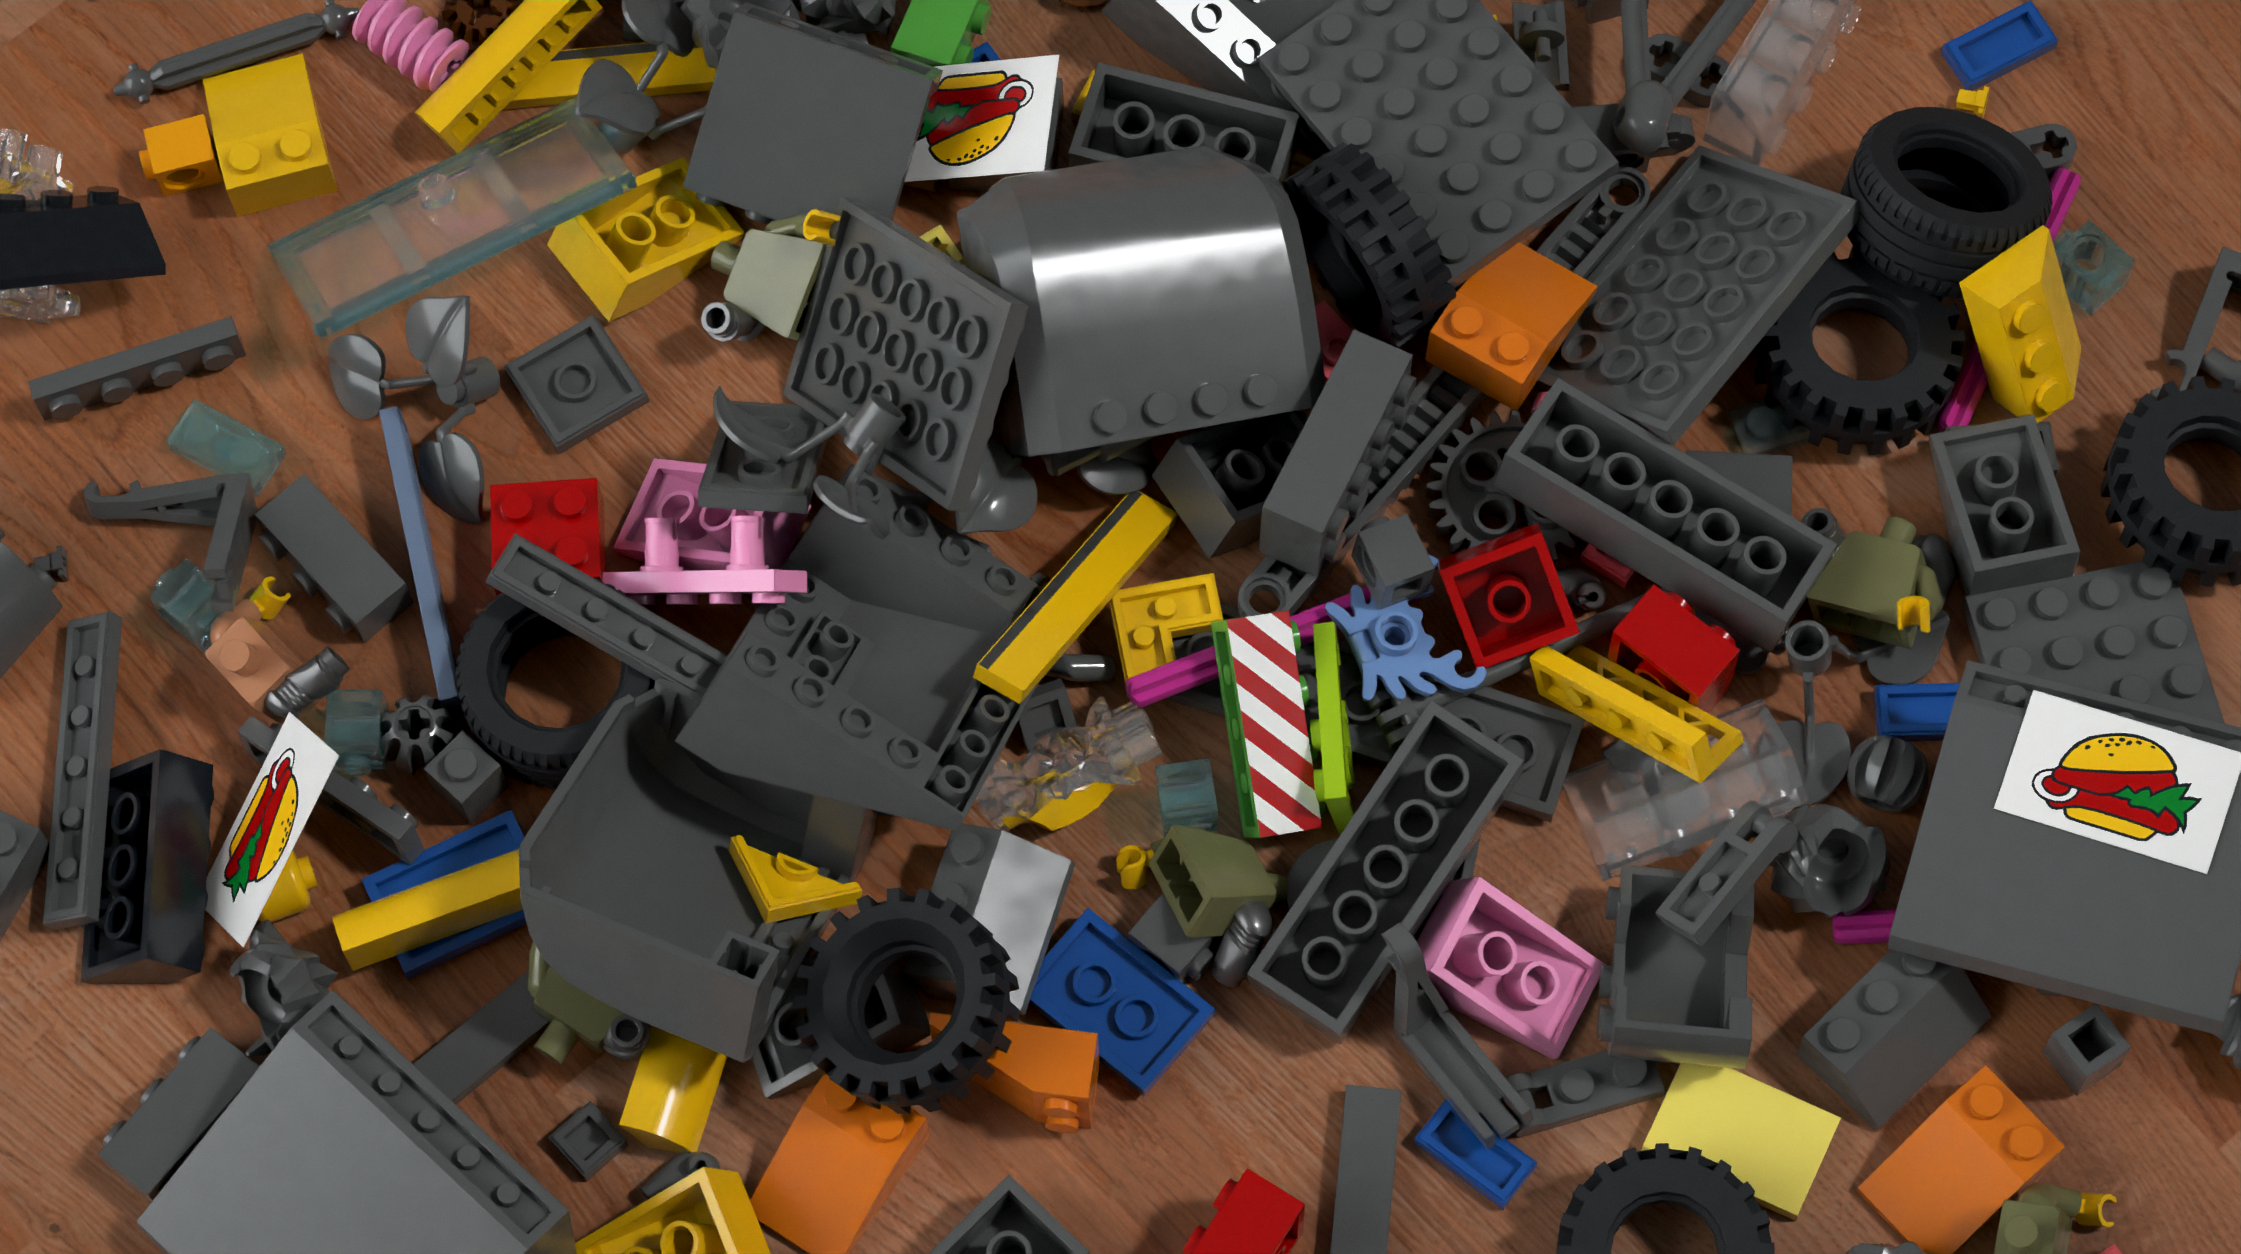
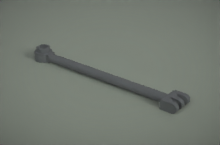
(1412, 707)

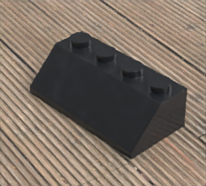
(74, 239)
(159, 859)

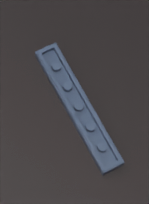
(422, 557)

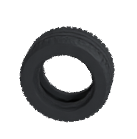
(1949, 158)
(484, 665)

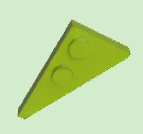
(1331, 731)

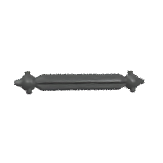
(236, 51)

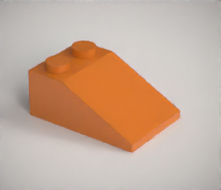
(1508, 323)
(1043, 1074)
(1961, 1166)
(835, 1169)

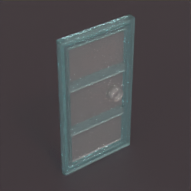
(449, 217)

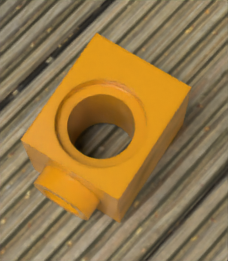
(181, 156)

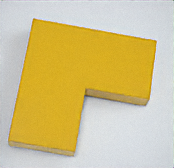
(1153, 614)

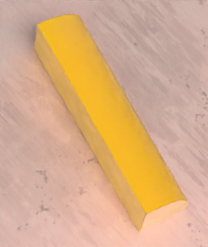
(502, 67)
(430, 911)
(672, 1092)

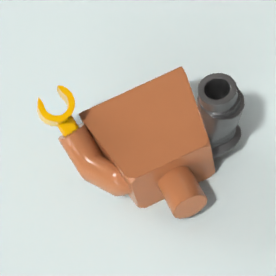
(263, 666)

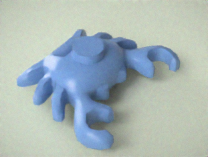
(1396, 649)

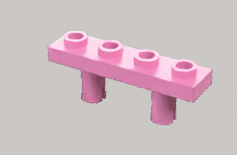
(743, 575)

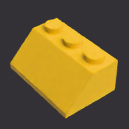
(2025, 327)

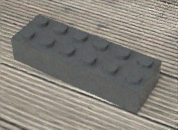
(1664, 514)
(1385, 871)

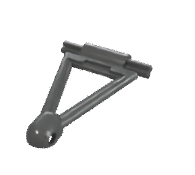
(1648, 104)

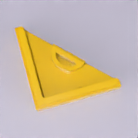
(788, 886)

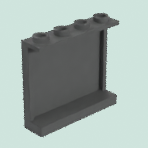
(806, 120)

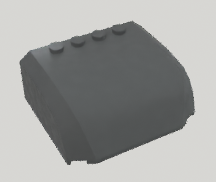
(1153, 295)
(638, 886)

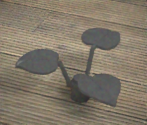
(610, 92)
(440, 338)
(866, 436)
(1008, 494)
(1825, 748)

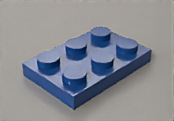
(461, 851)
(1113, 988)

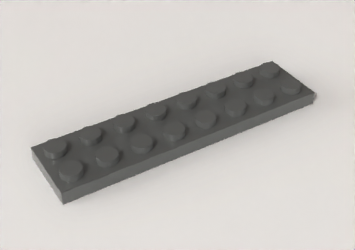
(1532, 731)

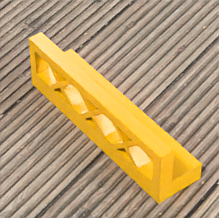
(1646, 720)

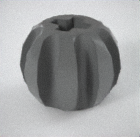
(401, 731)
(1887, 773)

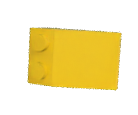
(269, 135)
(642, 241)
(694, 1216)

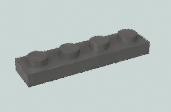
(128, 371)
(349, 800)

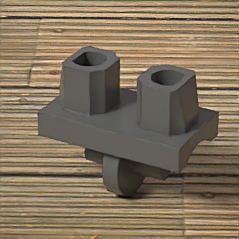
(1542, 37)

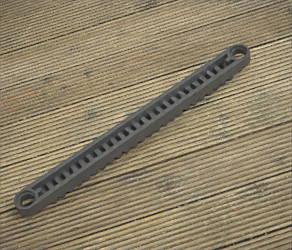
(1446, 401)

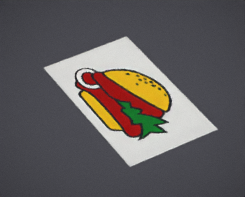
(987, 120)
(2119, 781)
(268, 827)

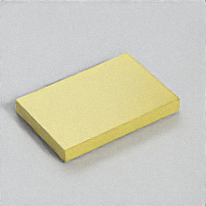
(1750, 1126)

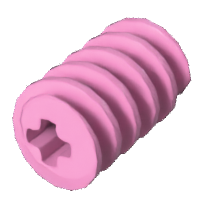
(409, 42)

